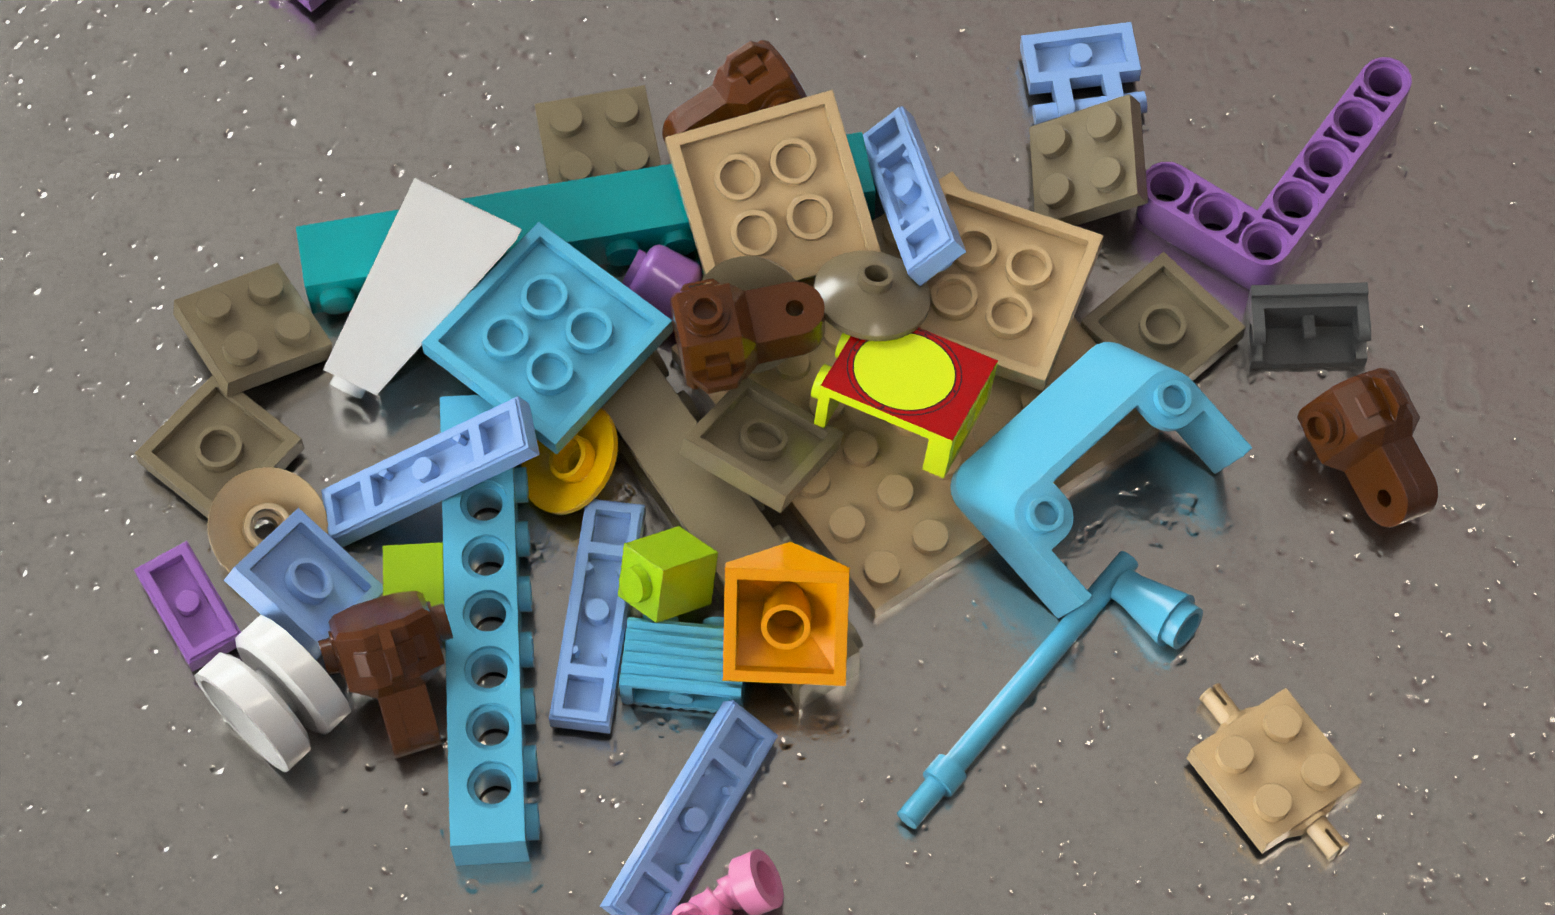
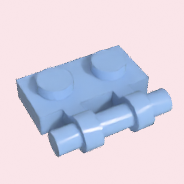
(1079, 60)

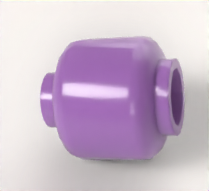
(659, 275)

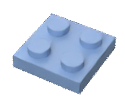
(302, 580)

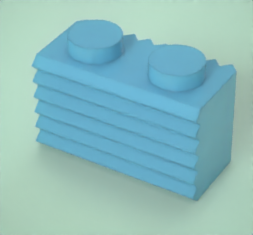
(676, 665)

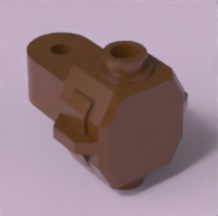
(747, 82)
(732, 330)
(1368, 433)
(390, 653)

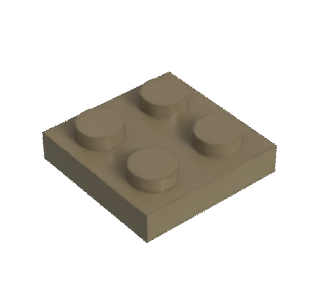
(597, 134)
(1089, 162)
(1166, 319)
(252, 329)
(215, 441)
(761, 444)

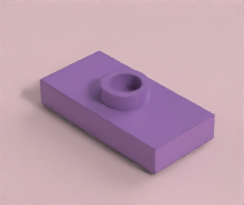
(188, 605)

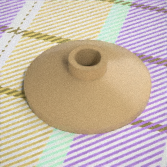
(256, 496)

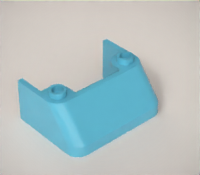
(1010, 478)

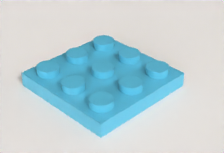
(548, 332)

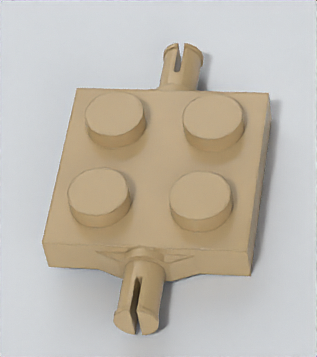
(1274, 771)

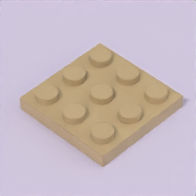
(774, 187)
(1012, 285)

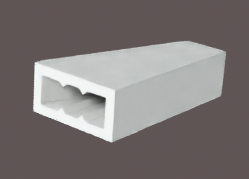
(419, 276)

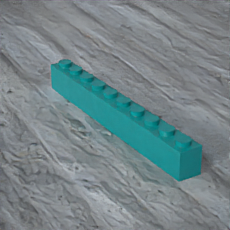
(596, 215)

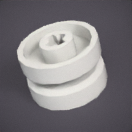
(273, 693)

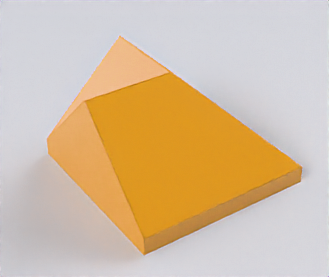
(786, 618)

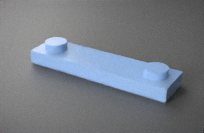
(912, 196)
(430, 471)
(595, 619)
(691, 814)

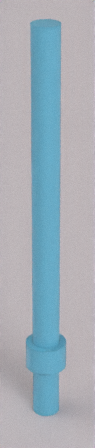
(947, 771)

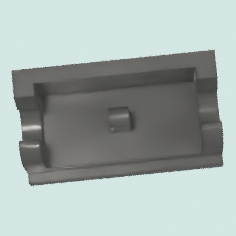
(1308, 325)

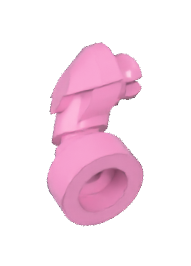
(750, 886)

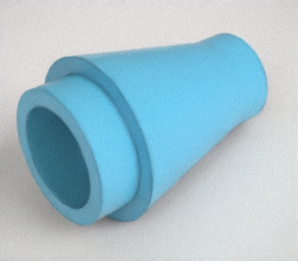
(1160, 610)

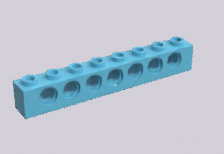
(478, 829)

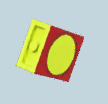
(911, 383)

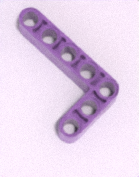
(1297, 191)

